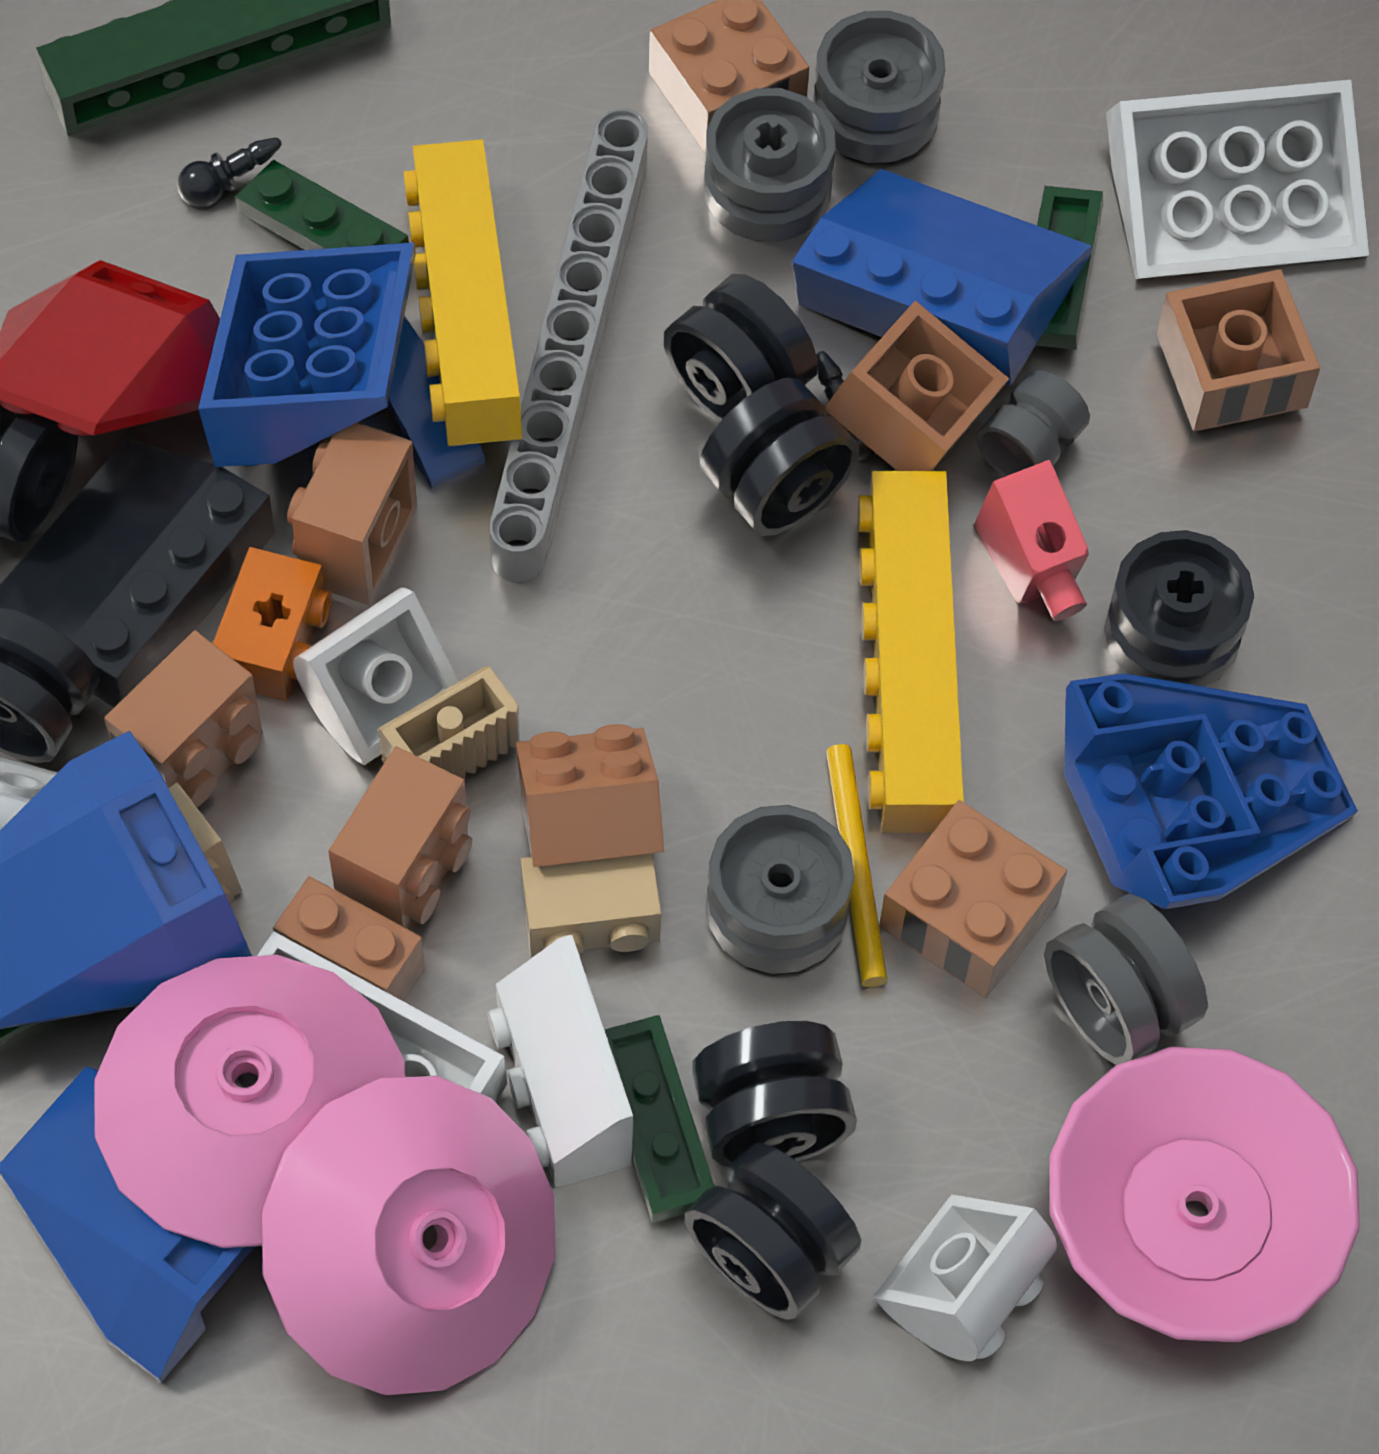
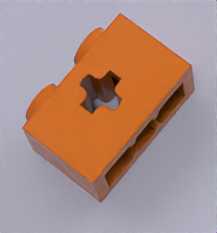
(273, 618)

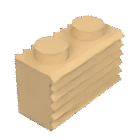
(458, 726)

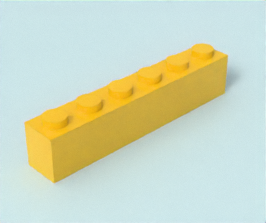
(466, 294)
(913, 650)

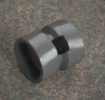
(1034, 425)

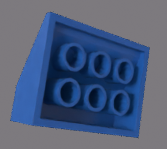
(963, 262)
(303, 348)

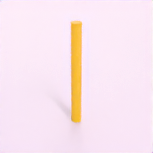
(862, 899)

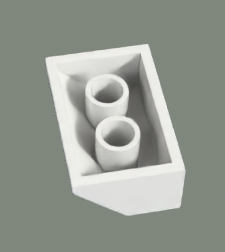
(563, 1066)

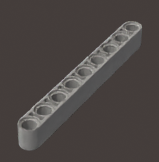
(615, 167)

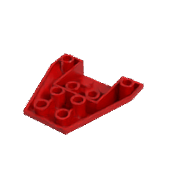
(106, 351)

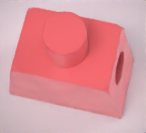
(1034, 539)

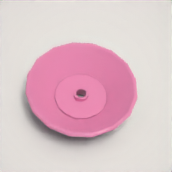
(166, 1097)
(1218, 1135)
(351, 1225)

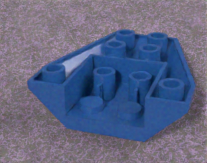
(1195, 784)
(104, 892)
(125, 1268)

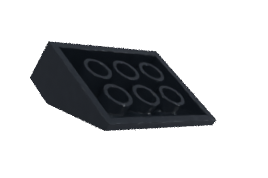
(140, 559)

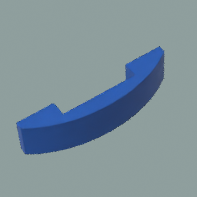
(411, 408)

